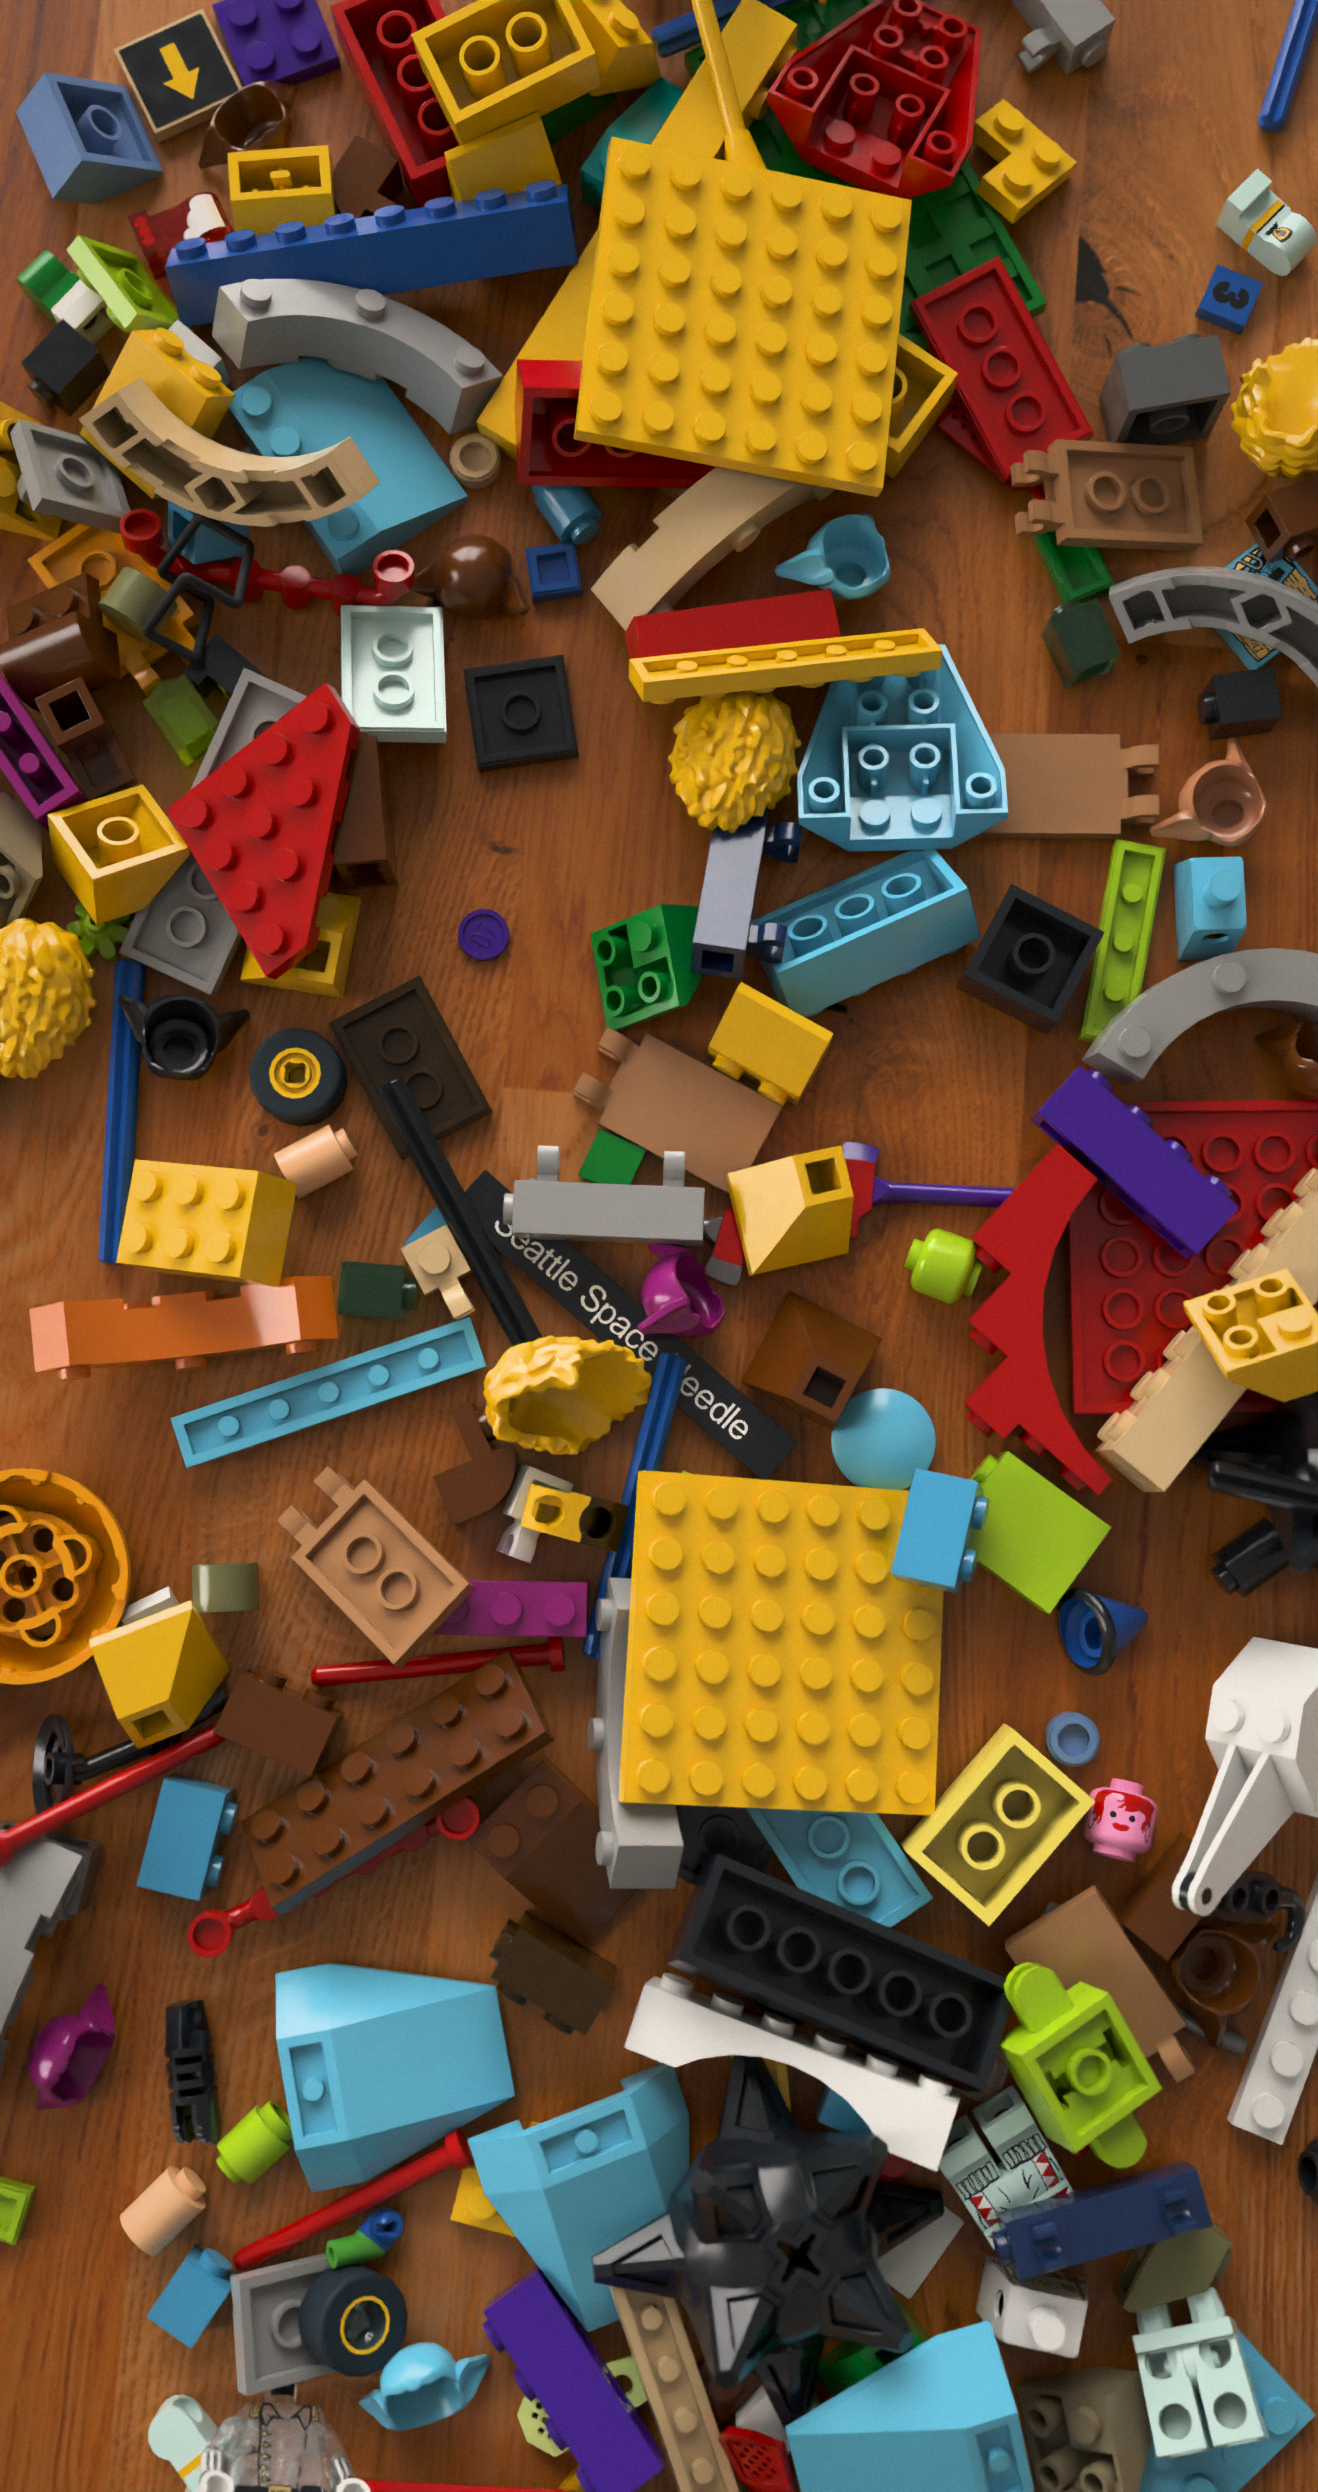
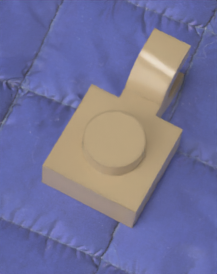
(439, 1266)

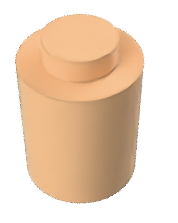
(317, 1159)
(164, 2209)

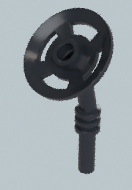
(62, 1767)

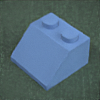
(87, 138)

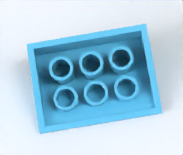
(317, 406)

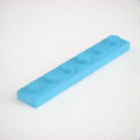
(328, 1392)

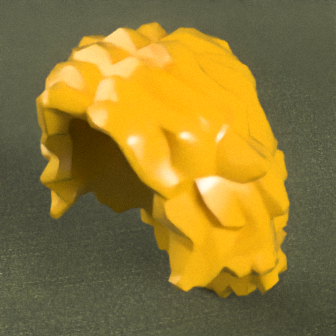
(1280, 412)
(734, 758)
(41, 995)
(563, 1392)

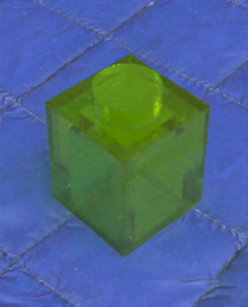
(182, 717)

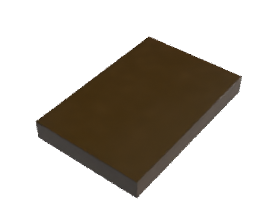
(409, 1039)

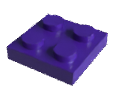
(276, 40)

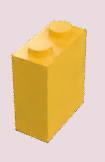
(176, 378)

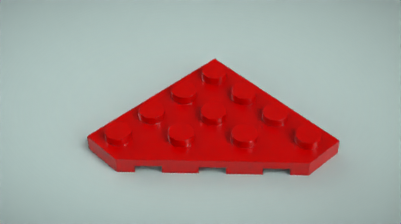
(269, 827)

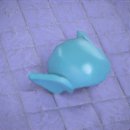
(842, 557)
(423, 2386)

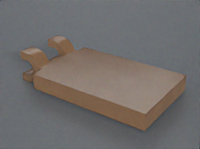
(1112, 495)
(1072, 786)
(679, 1104)
(376, 1567)
(1091, 1946)

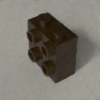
(551, 1972)

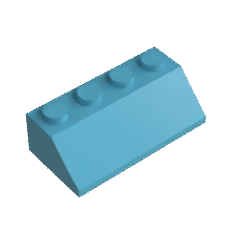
(869, 930)

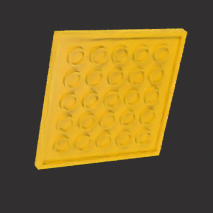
(743, 318)
(777, 1650)

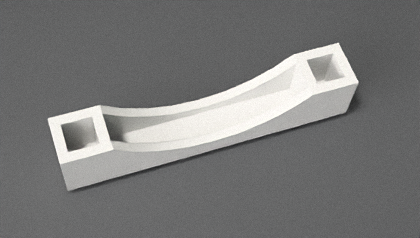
(900, 2109)

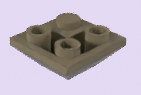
(19, 860)
(1087, 2429)

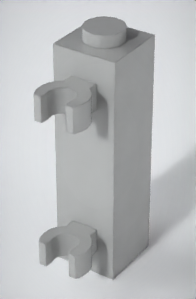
(1067, 30)
(606, 1211)

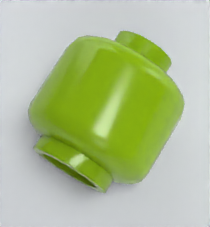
(944, 1266)

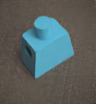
(1207, 902)

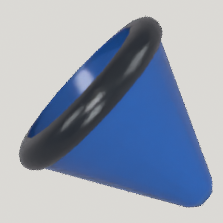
(1096, 1629)

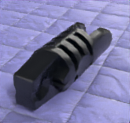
(191, 2074)

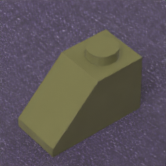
(1173, 2268)

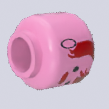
(1120, 1821)

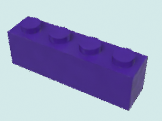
(1135, 1162)
(573, 2385)

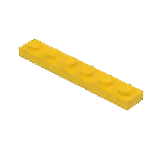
(784, 664)

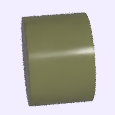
(132, 601)
(225, 1587)

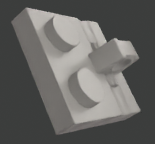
(67, 477)
(267, 2327)

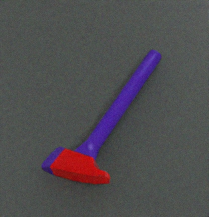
(874, 1191)

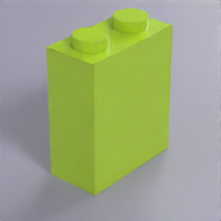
(1032, 1532)

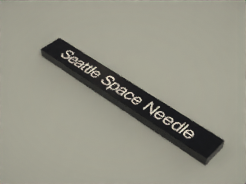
(615, 1316)

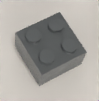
(1165, 391)

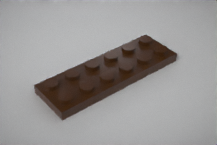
(395, 1782)

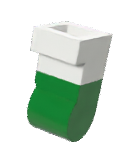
(64, 296)

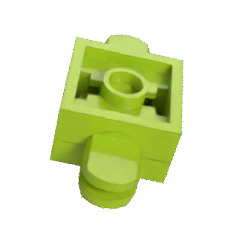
(1094, 2049)

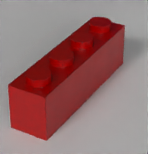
(734, 625)

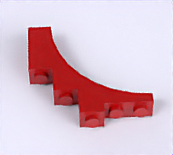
(1019, 1388)

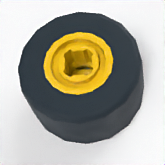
(312, 1091)

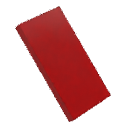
(1002, 364)

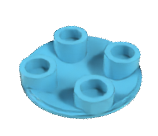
(883, 1439)

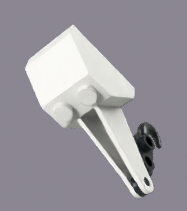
(1267, 1762)

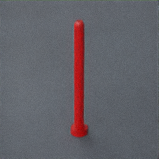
(438, 1664)
(106, 1791)
(454, 2153)

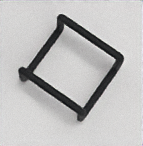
(197, 588)

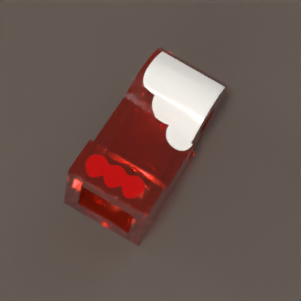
(195, 217)

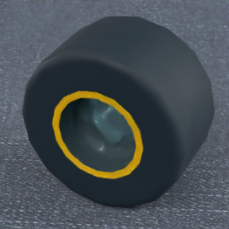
(371, 2328)

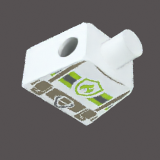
(1037, 2311)

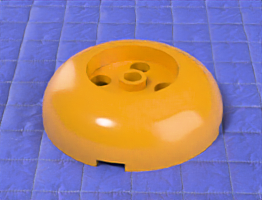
(86, 1550)

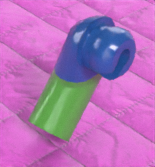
(369, 2241)

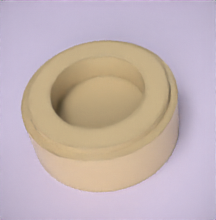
(475, 461)

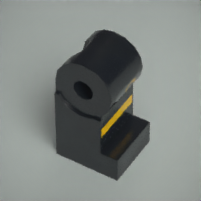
(218, 669)

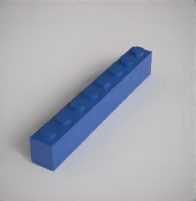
(386, 251)

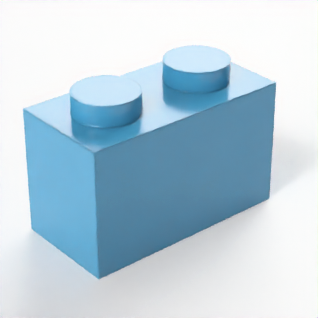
(939, 1531)
(187, 1837)

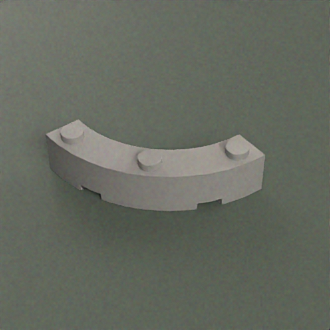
(358, 334)
(1220, 600)
(1232, 981)
(636, 1840)
(31, 1904)

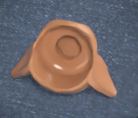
(1218, 803)

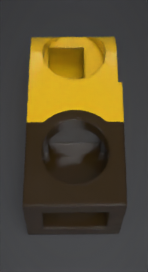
(575, 1516)

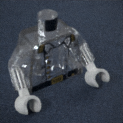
(277, 2450)

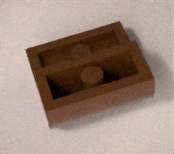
(59, 640)

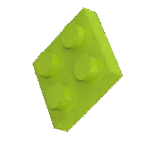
(124, 284)

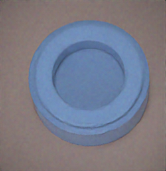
(1072, 1738)

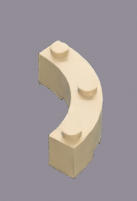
(219, 479)
(694, 535)

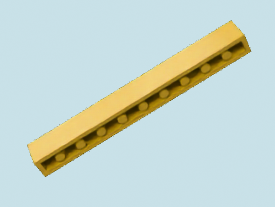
(757, 49)

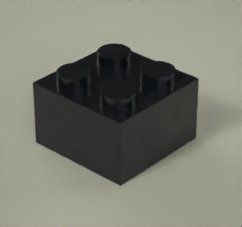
(1030, 960)

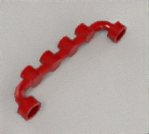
(392, 571)
(214, 1929)

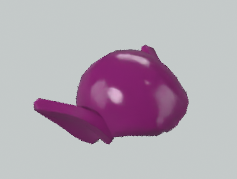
(679, 1295)
(72, 2052)

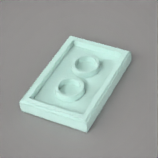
(394, 671)

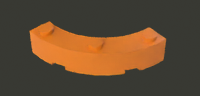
(183, 1327)

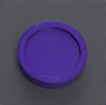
(483, 935)

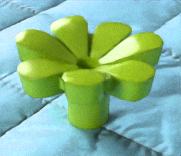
(101, 936)

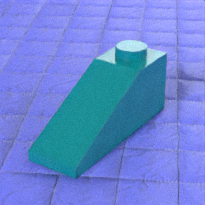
(639, 124)

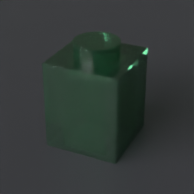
(1080, 642)
(376, 1291)

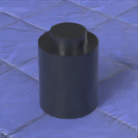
(1249, 1559)

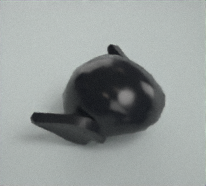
(180, 1033)

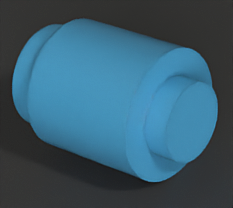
(569, 512)

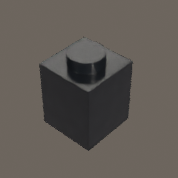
(64, 369)
(1240, 703)

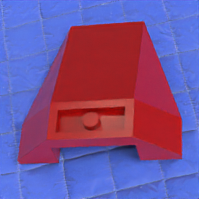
(884, 98)

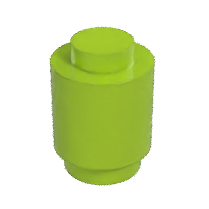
(255, 2143)

